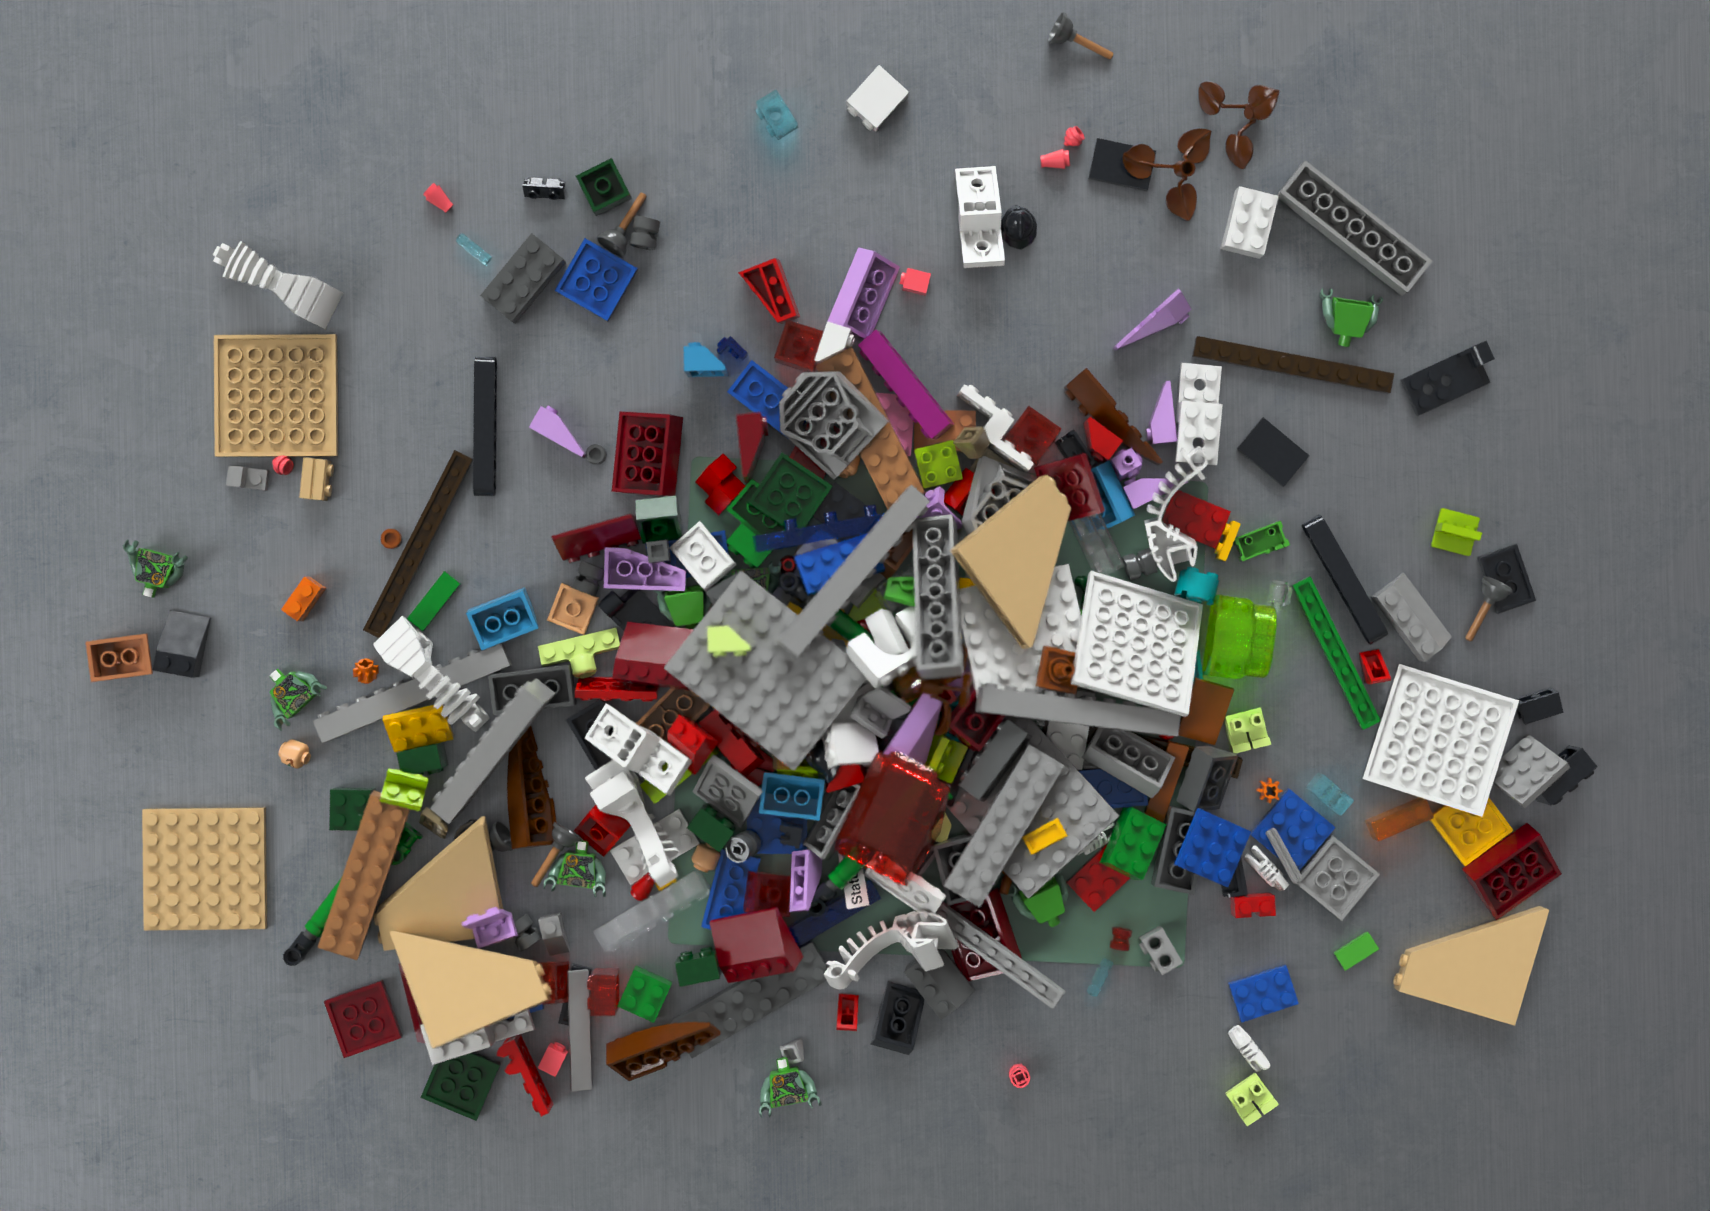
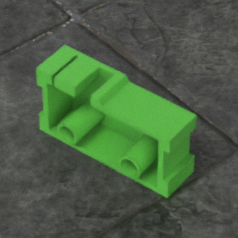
(1261, 541)

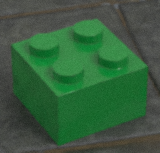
(742, 542)
(644, 994)

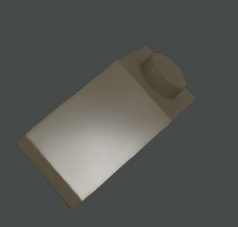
(972, 442)

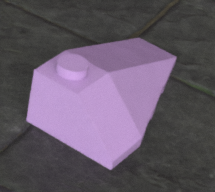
(1170, 312)
(633, 571)
(917, 730)

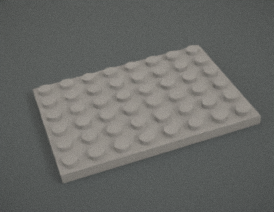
(767, 692)
(1070, 799)

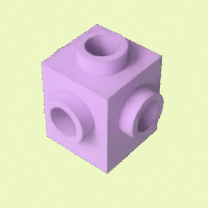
(1126, 463)

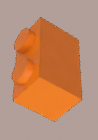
(303, 598)

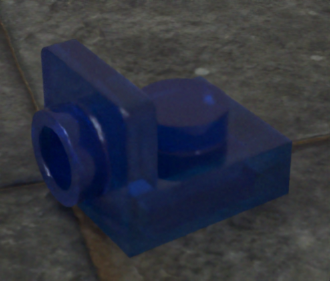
(735, 349)

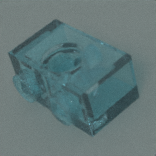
(774, 103)
(1329, 794)

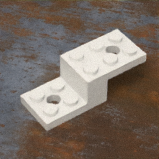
(979, 217)
(1199, 411)
(996, 427)
(638, 749)
(481, 1039)

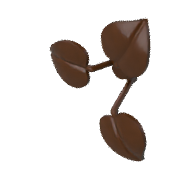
(1261, 105)
(1195, 147)
(934, 687)

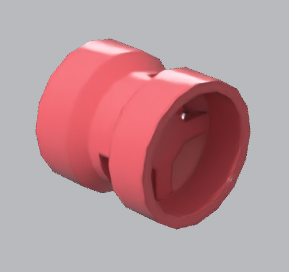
(1018, 1072)

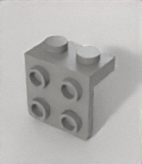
(878, 709)

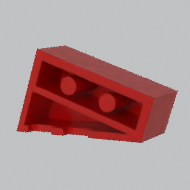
(772, 288)
(733, 746)

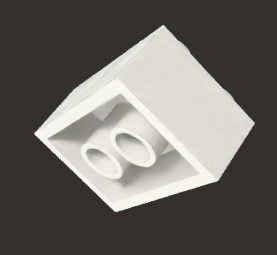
(1249, 222)

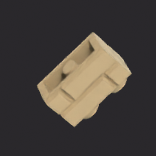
(316, 479)

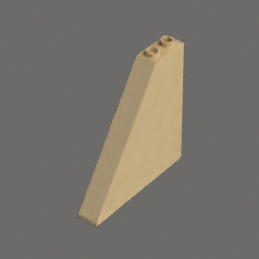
(1016, 555)
(444, 892)
(1477, 968)
(465, 986)

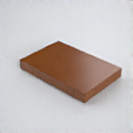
(1206, 711)

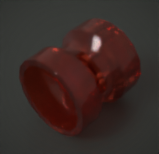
(1120, 938)

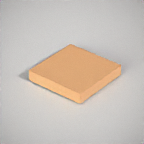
(573, 609)

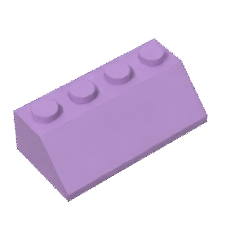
(864, 292)

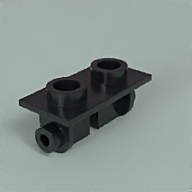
(535, 188)

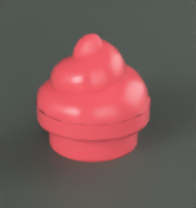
(1073, 137)
(282, 465)

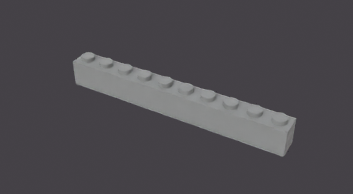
(853, 571)
(408, 694)
(1076, 711)

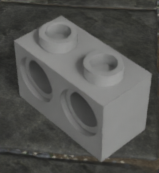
(1163, 948)

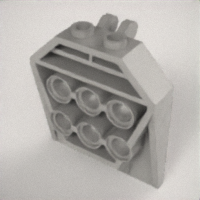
(855, 434)
(1004, 481)

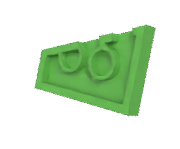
(900, 590)

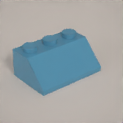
(701, 362)
(1112, 495)
(502, 618)
(791, 796)

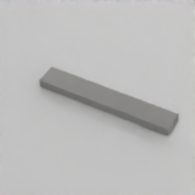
(579, 1030)

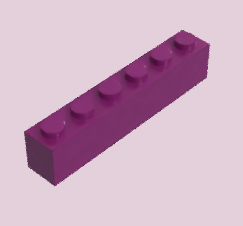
(905, 384)

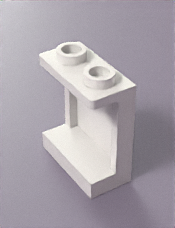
(876, 98)
(849, 745)

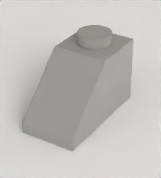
(554, 934)

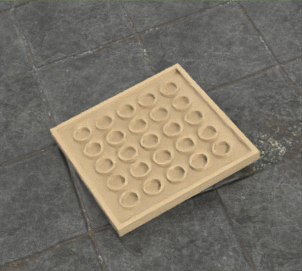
(275, 395)
(204, 868)

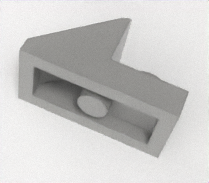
(247, 478)

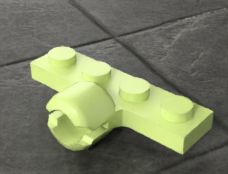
(580, 651)

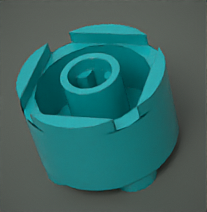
(1197, 586)

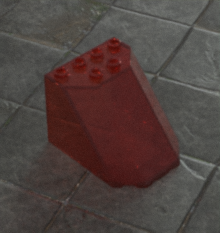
(894, 817)

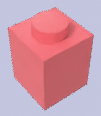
(915, 281)
(553, 1058)

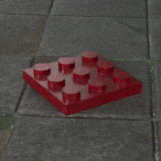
(1077, 483)
(363, 1019)

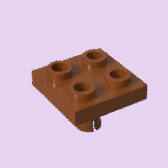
(1056, 670)

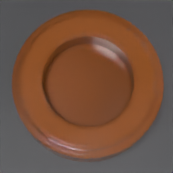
(391, 538)

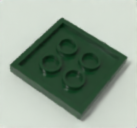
(789, 492)
(461, 1084)

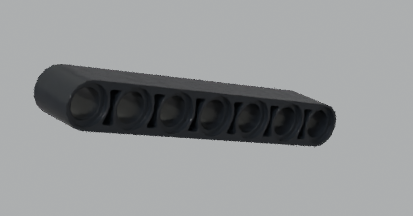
(485, 426)
(1344, 579)

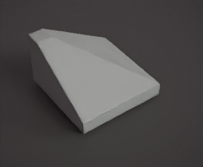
(793, 1051)

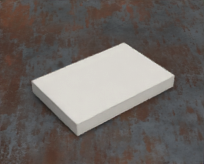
(702, 556)

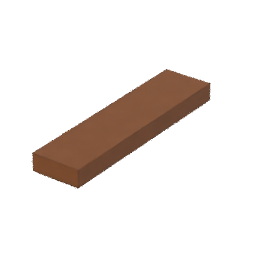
(1159, 804)

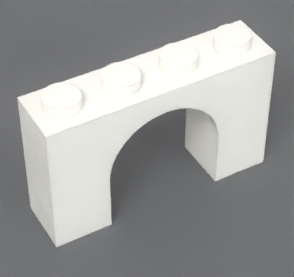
(885, 634)
(881, 667)

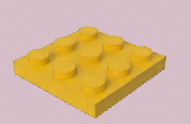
(1469, 833)

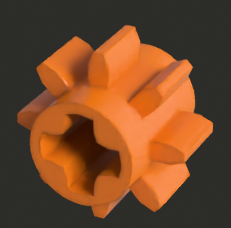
(365, 671)
(1274, 789)

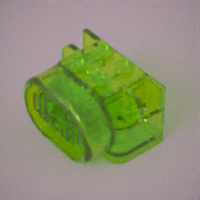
(1239, 638)

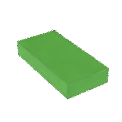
(1356, 950)

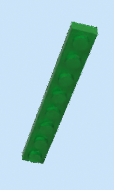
(1336, 653)

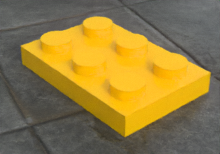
(417, 728)

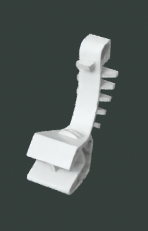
(301, 294)
(1168, 543)
(411, 653)
(620, 794)
(918, 933)

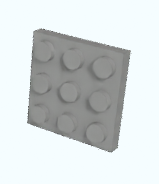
(1528, 770)
(727, 791)
(1337, 877)

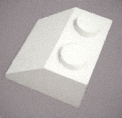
(834, 341)

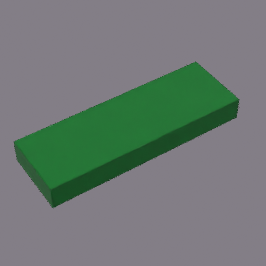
(434, 601)

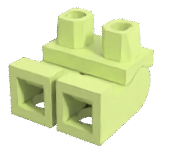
(1246, 731)
(1247, 1091)

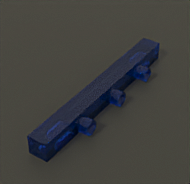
(830, 530)

